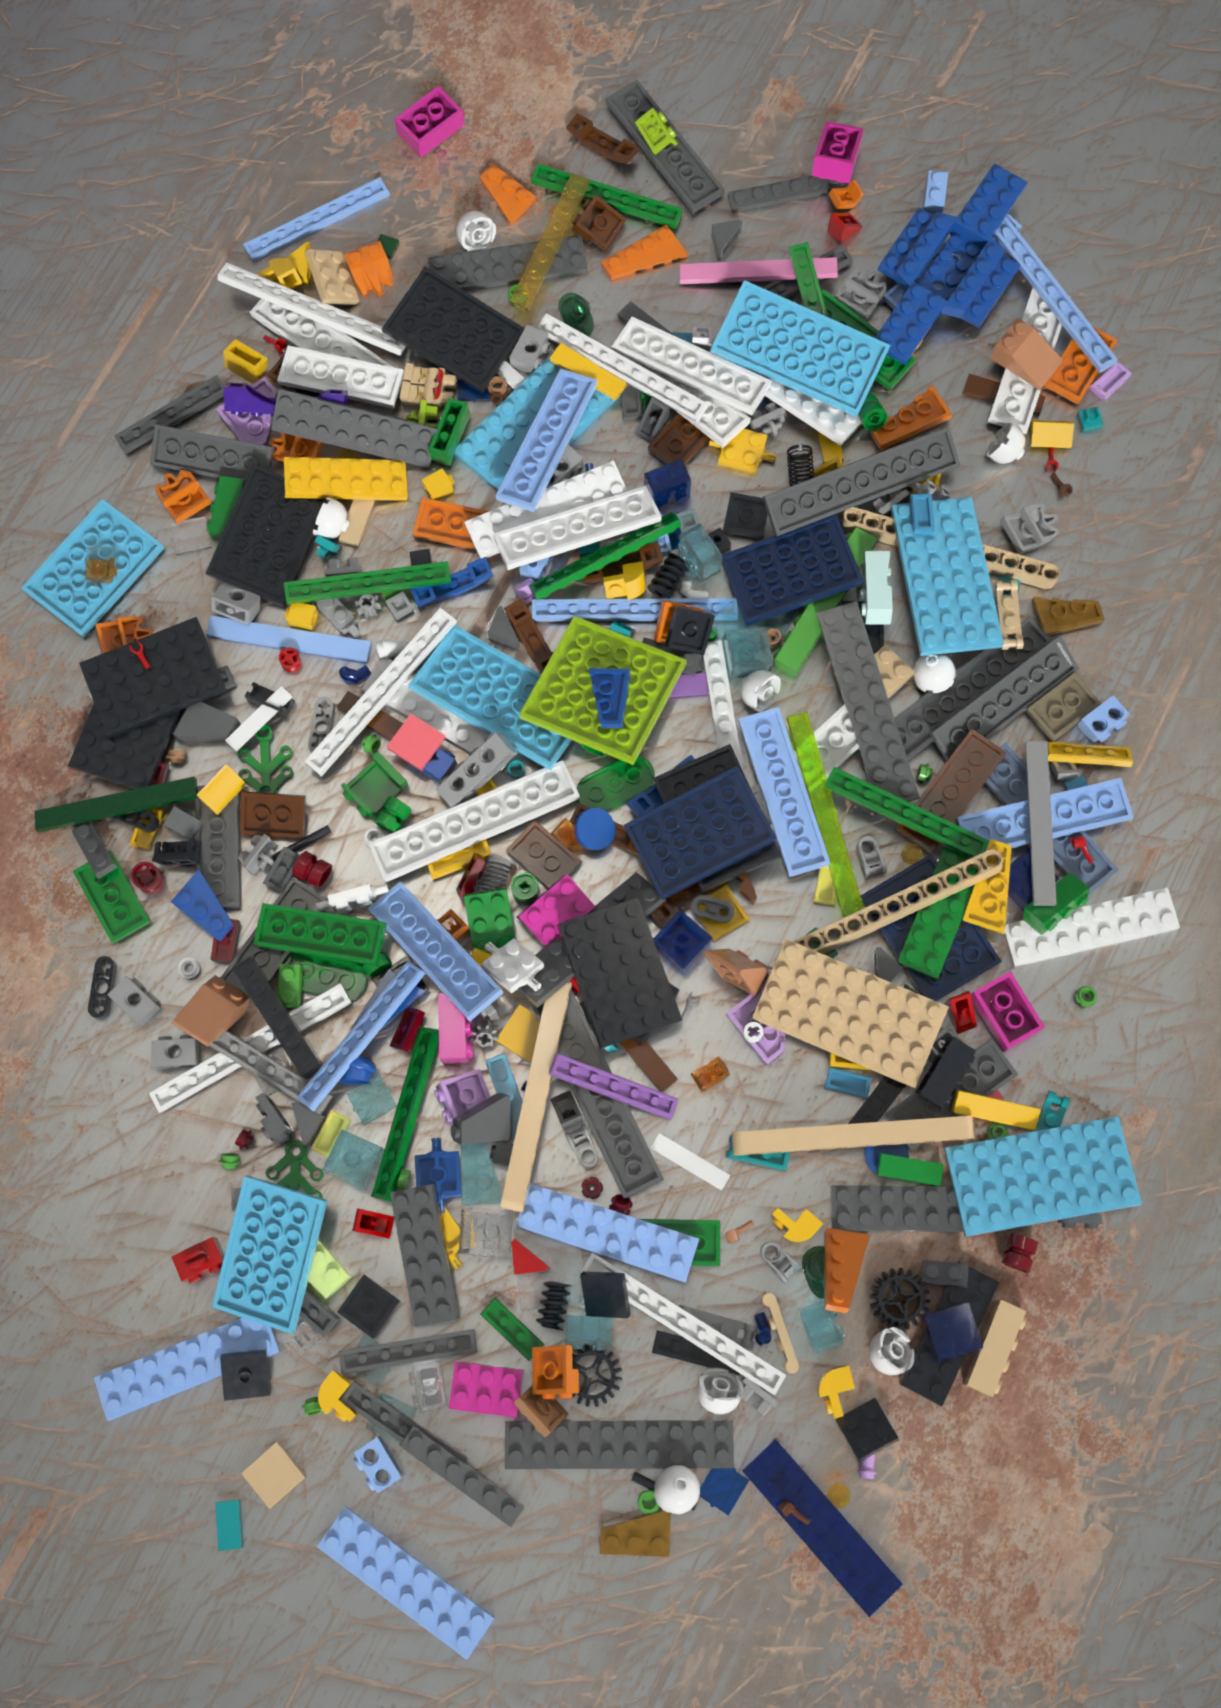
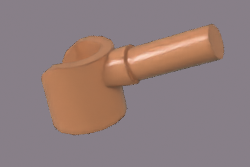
(732, 1235)

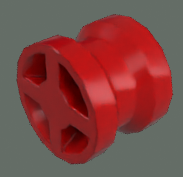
(287, 655)

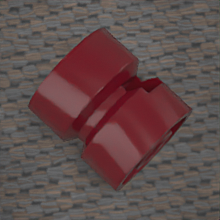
(309, 868)
(148, 878)
(1020, 1252)

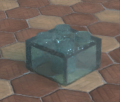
(699, 553)
(746, 651)
(353, 1159)
(821, 1327)
(588, 1331)

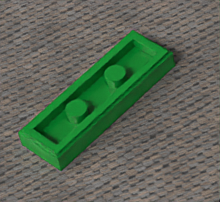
(909, 1169)
(511, 1328)

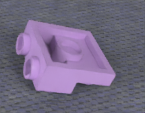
(461, 1094)

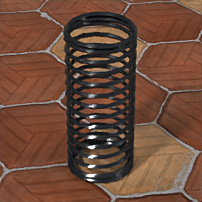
(799, 457)

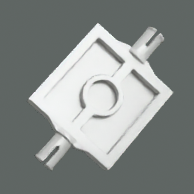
(347, 900)
(512, 965)

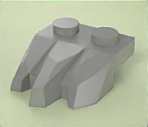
(861, 293)
(1030, 528)

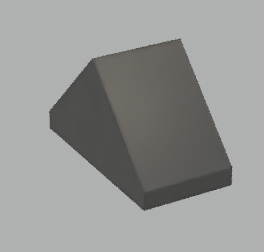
(724, 236)
(653, 420)
(502, 631)
(181, 821)
(885, 965)
(566, 1110)
(308, 1123)

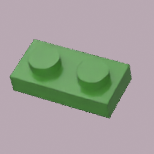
(290, 984)

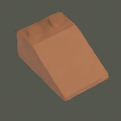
(1026, 354)
(738, 969)
(212, 1010)

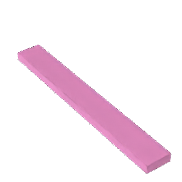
(751, 271)

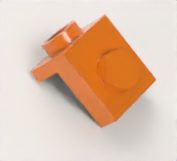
(846, 197)

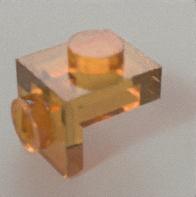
(100, 570)
(565, 834)
(710, 1074)

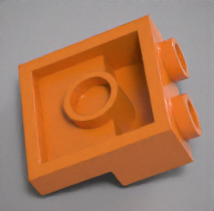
(553, 1372)

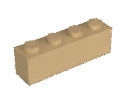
(997, 1344)

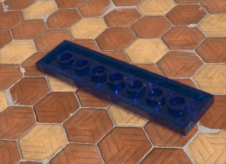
(828, 1532)

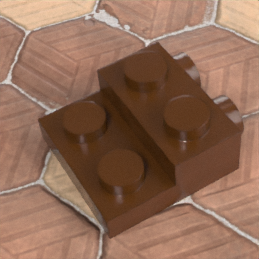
(598, 222)

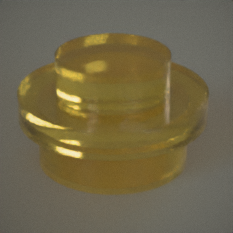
(912, 853)
(839, 1495)

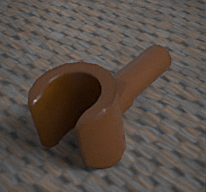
(495, 396)
(1061, 486)
(787, 1508)

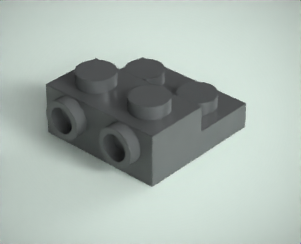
(274, 1123)

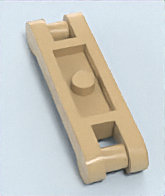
(1009, 614)
(783, 1342)

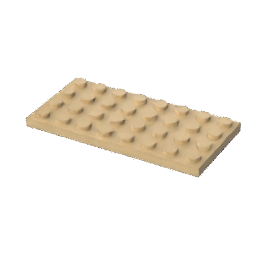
(850, 1013)

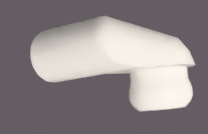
(687, 591)

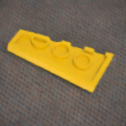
(990, 897)

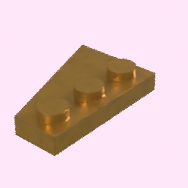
(1062, 616)
(639, 1536)

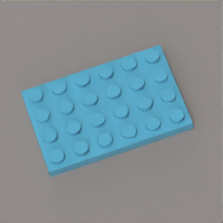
(101, 535)
(269, 1254)

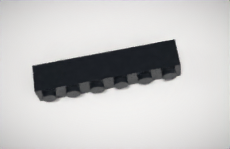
(278, 1017)

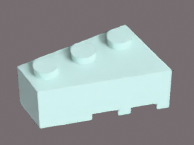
(876, 590)

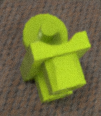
(426, 412)

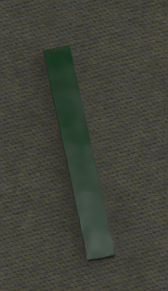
(116, 804)

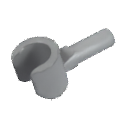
(689, 1006)

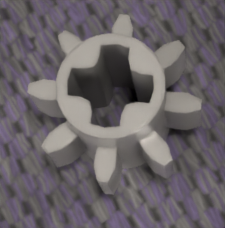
(368, 610)
(485, 1033)

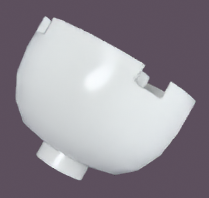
(475, 230)
(1008, 444)
(331, 519)
(934, 672)
(759, 689)
(891, 1352)
(719, 1391)
(677, 1489)

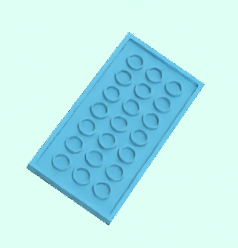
(800, 348)
(497, 439)
(948, 580)
(487, 693)
(1042, 1176)

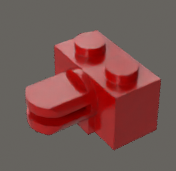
(198, 1260)

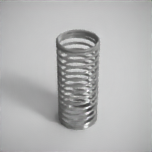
(498, 862)

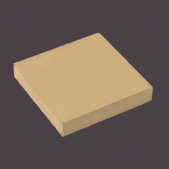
(273, 1475)

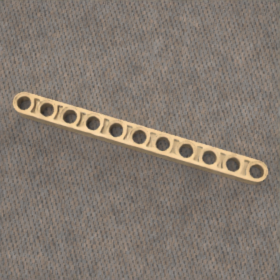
(998, 556)
(901, 899)
(535, 1100)
(853, 1135)

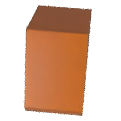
(455, 926)

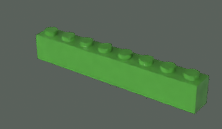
(807, 628)

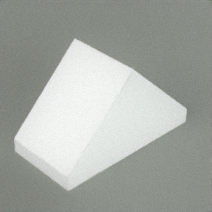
(702, 337)

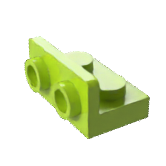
(655, 131)

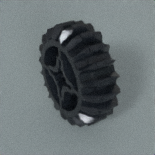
(902, 1309)
(609, 1383)

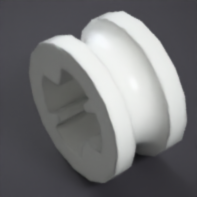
(752, 1025)

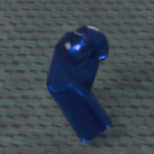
(354, 675)
(764, 1328)

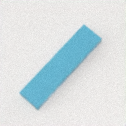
(505, 1083)

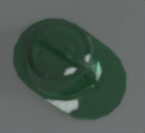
(576, 313)
(814, 1270)

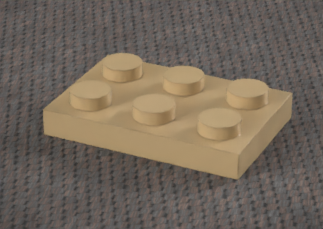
(332, 277)
(892, 670)

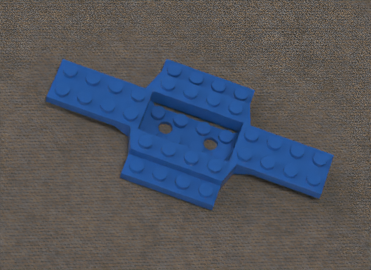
(969, 284)

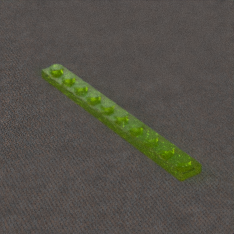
(825, 813)

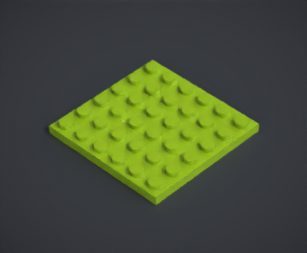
(565, 696)

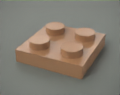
(542, 1413)

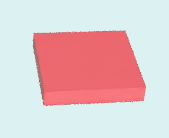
(416, 742)

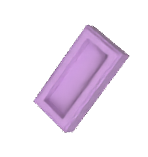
(1110, 381)

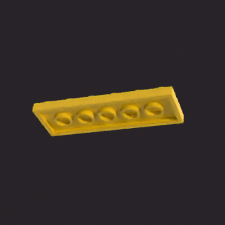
(345, 478)

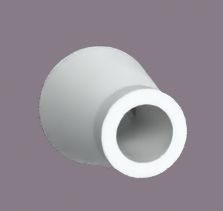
(389, 648)

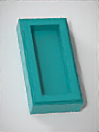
(229, 1525)

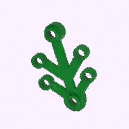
(266, 767)
(294, 1177)

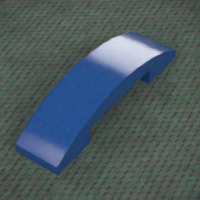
(461, 582)
(650, 798)

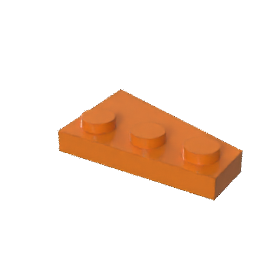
(508, 194)

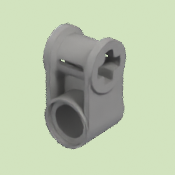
(872, 861)
(581, 1143)
(780, 1261)

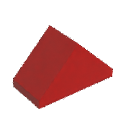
(842, 226)
(961, 1012)
(373, 1223)
(525, 1261)

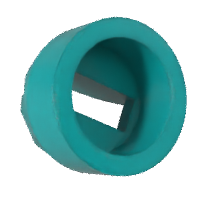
(516, 763)

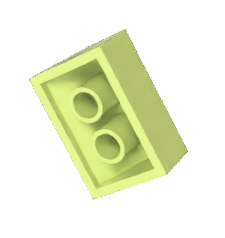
(326, 1273)

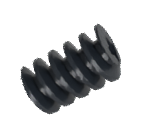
(668, 576)
(553, 1305)

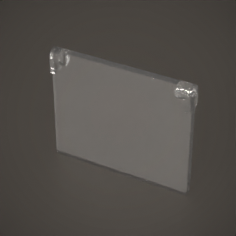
(564, 1264)

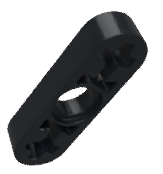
(136, 823)
(111, 973)

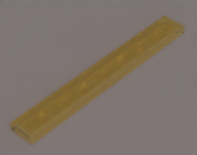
(549, 242)

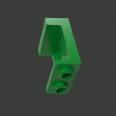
(374, 786)

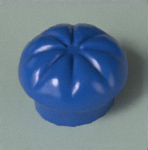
(359, 1072)

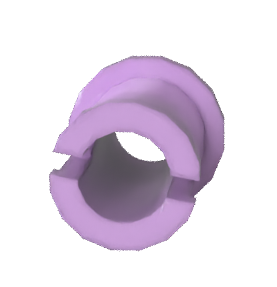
(867, 1468)

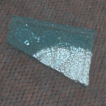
(478, 1176)

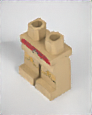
(426, 385)

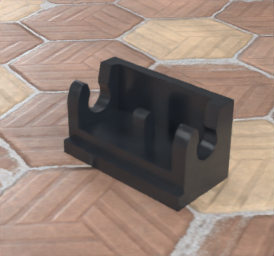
(260, 694)
(178, 852)

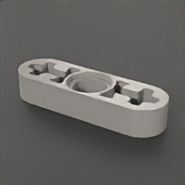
(329, 712)

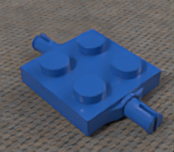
(439, 1169)

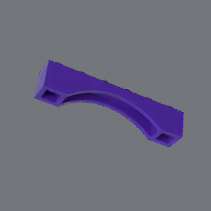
(244, 398)

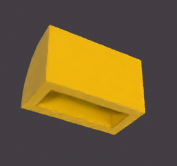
(245, 361)
(1051, 433)
(221, 789)

